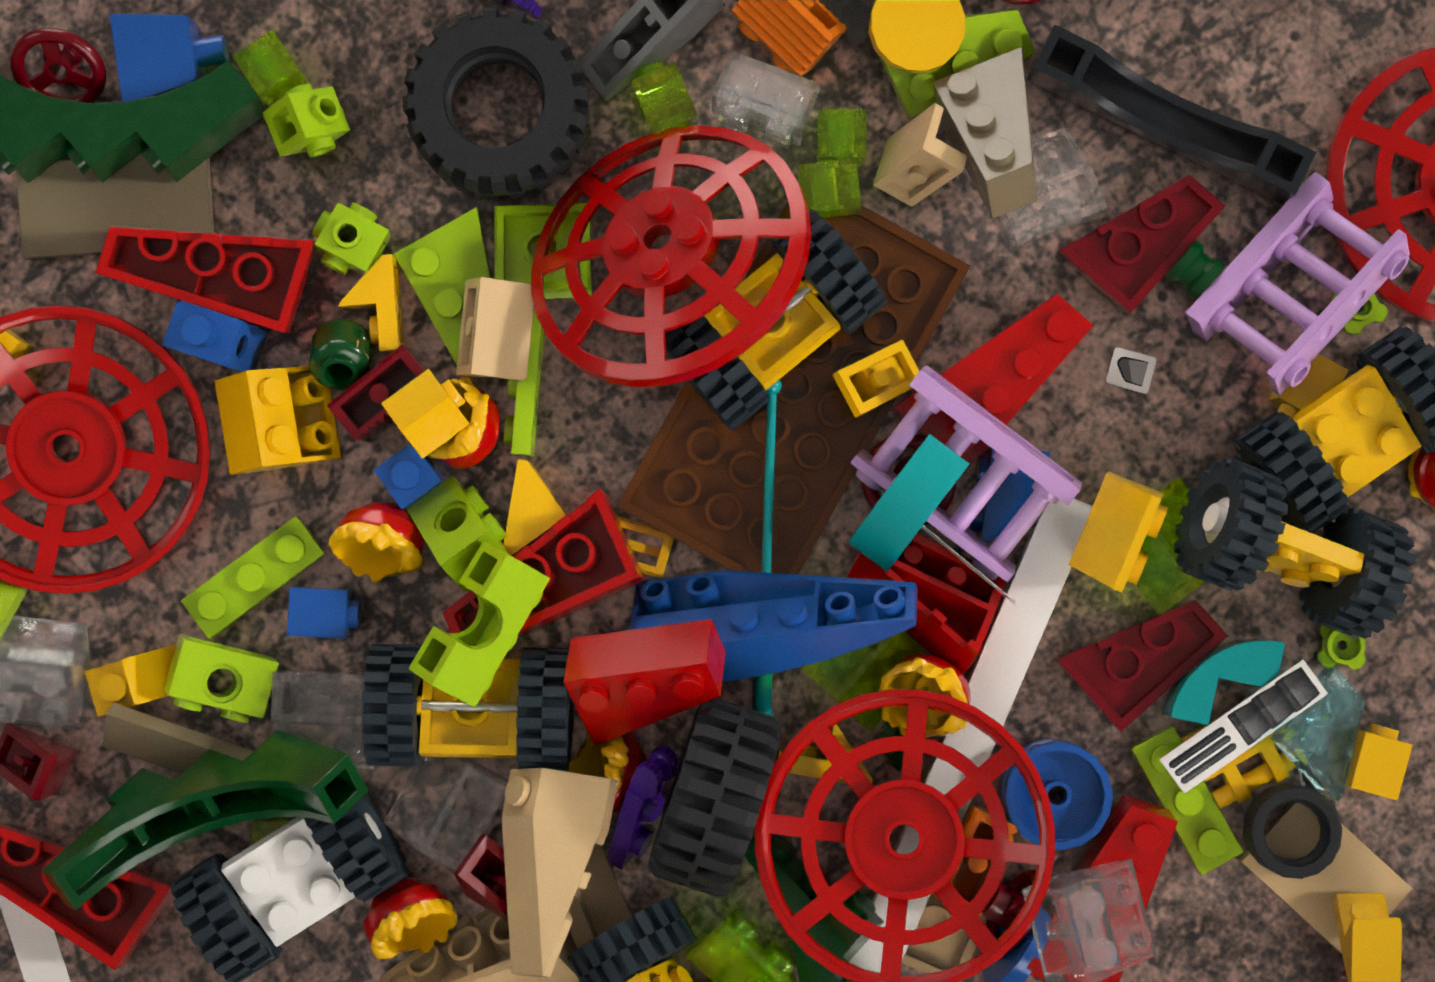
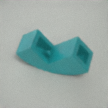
(908, 502)
(1241, 661)

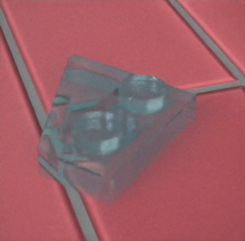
(1324, 735)

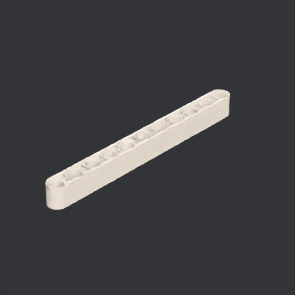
(998, 671)

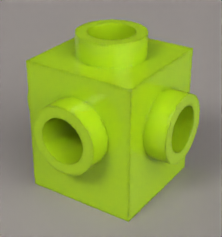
(306, 121)
(356, 255)

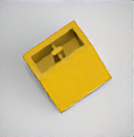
(276, 419)
(1116, 531)

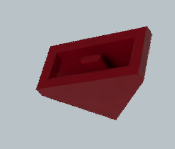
(33, 762)
(483, 876)

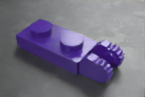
(641, 806)

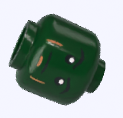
(340, 353)

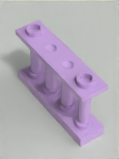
(1280, 242)
(1011, 454)

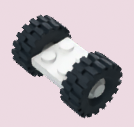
(283, 885)

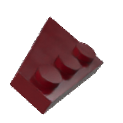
(1142, 244)
(1141, 662)

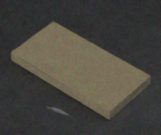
(72, 212)

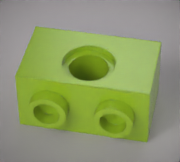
(455, 525)
(198, 658)

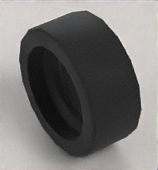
(1317, 859)

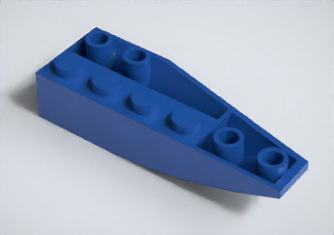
(779, 618)

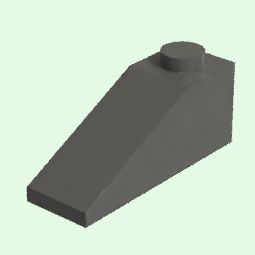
(642, 37)

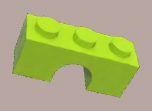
(468, 660)

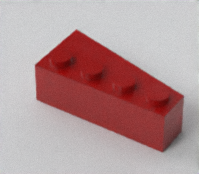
(221, 272)
(1008, 368)
(583, 557)
(1131, 832)
(106, 924)

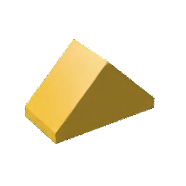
(531, 509)

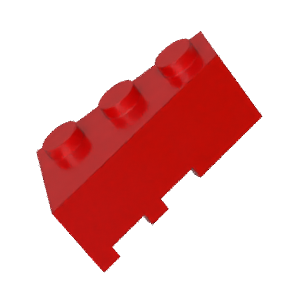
(951, 598)
(642, 675)

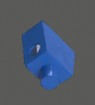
(161, 53)
(214, 337)

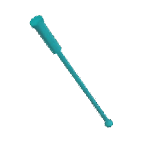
(763, 684)

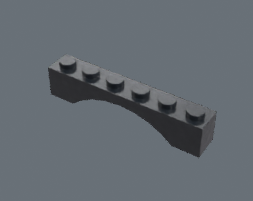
(1222, 144)

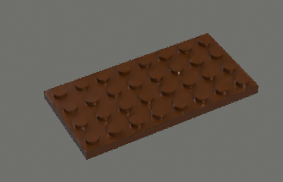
(709, 480)

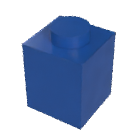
(408, 476)
(323, 612)

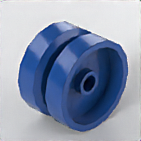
(1082, 802)

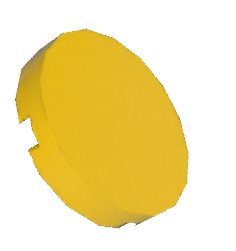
(916, 32)

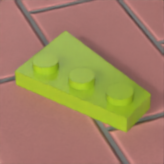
(985, 38)
(438, 272)

